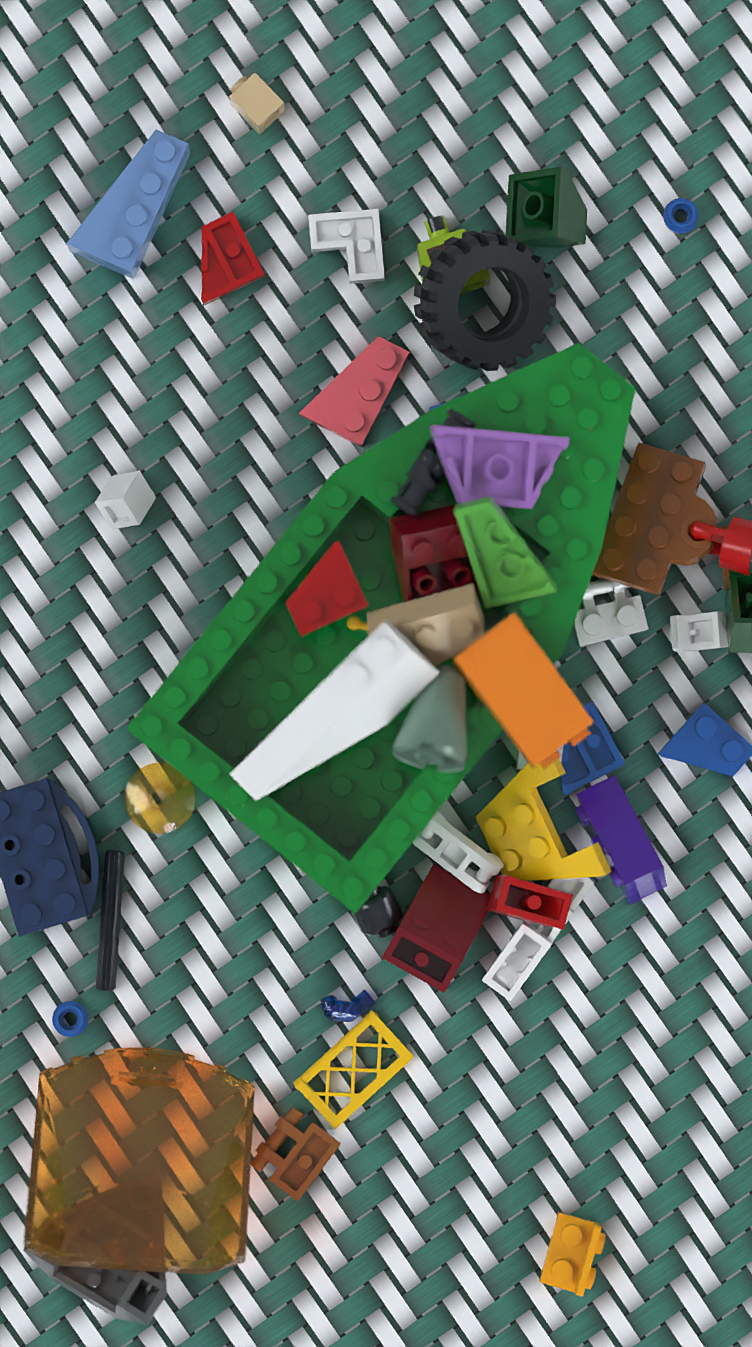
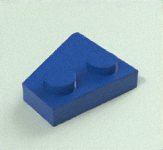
(708, 744)
(591, 756)

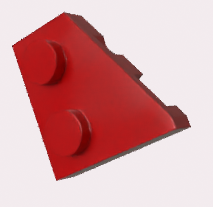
(226, 259)
(326, 593)

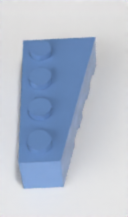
(130, 211)

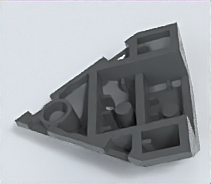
(118, 1292)

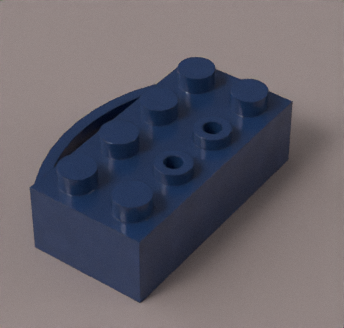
(43, 858)

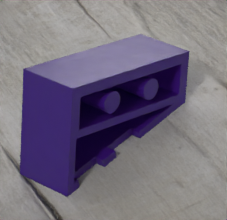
(622, 840)

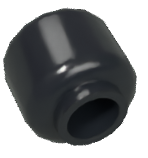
(379, 913)

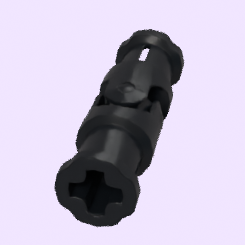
(420, 480)

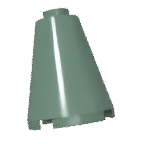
(436, 725)

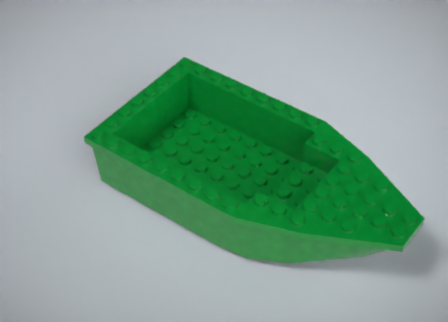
(252, 668)

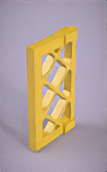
(356, 1099)

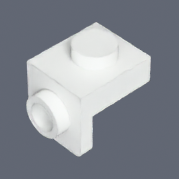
(698, 631)

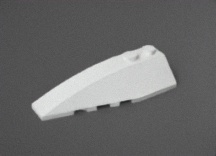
(341, 711)

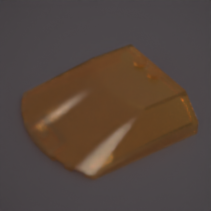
(140, 1163)

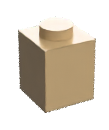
(256, 102)

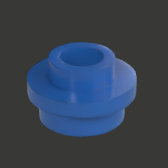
(685, 206)
(59, 1023)

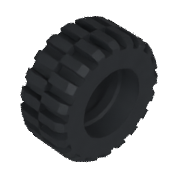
(527, 309)

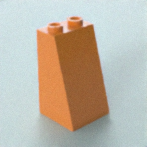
(523, 692)

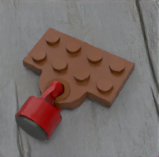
(665, 523)

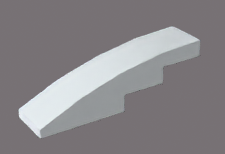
(531, 943)

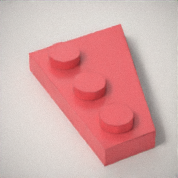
(358, 393)

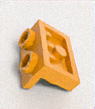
(572, 1253)

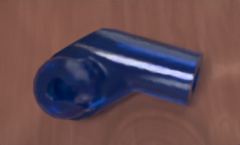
(344, 1010)

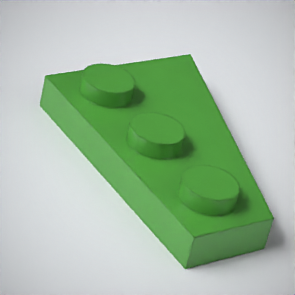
(499, 555)

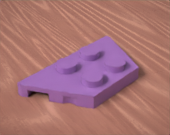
(497, 463)

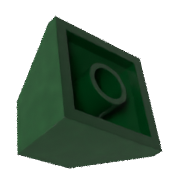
(545, 209)

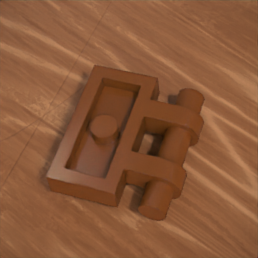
(304, 1160)

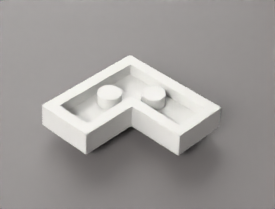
(358, 234)

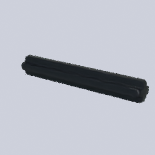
(110, 920)

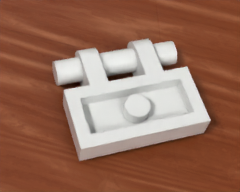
(608, 620)

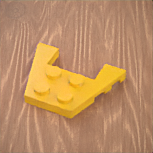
(525, 837)

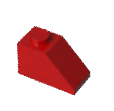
(529, 902)

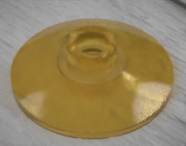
(163, 817)

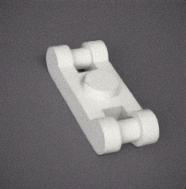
(457, 853)

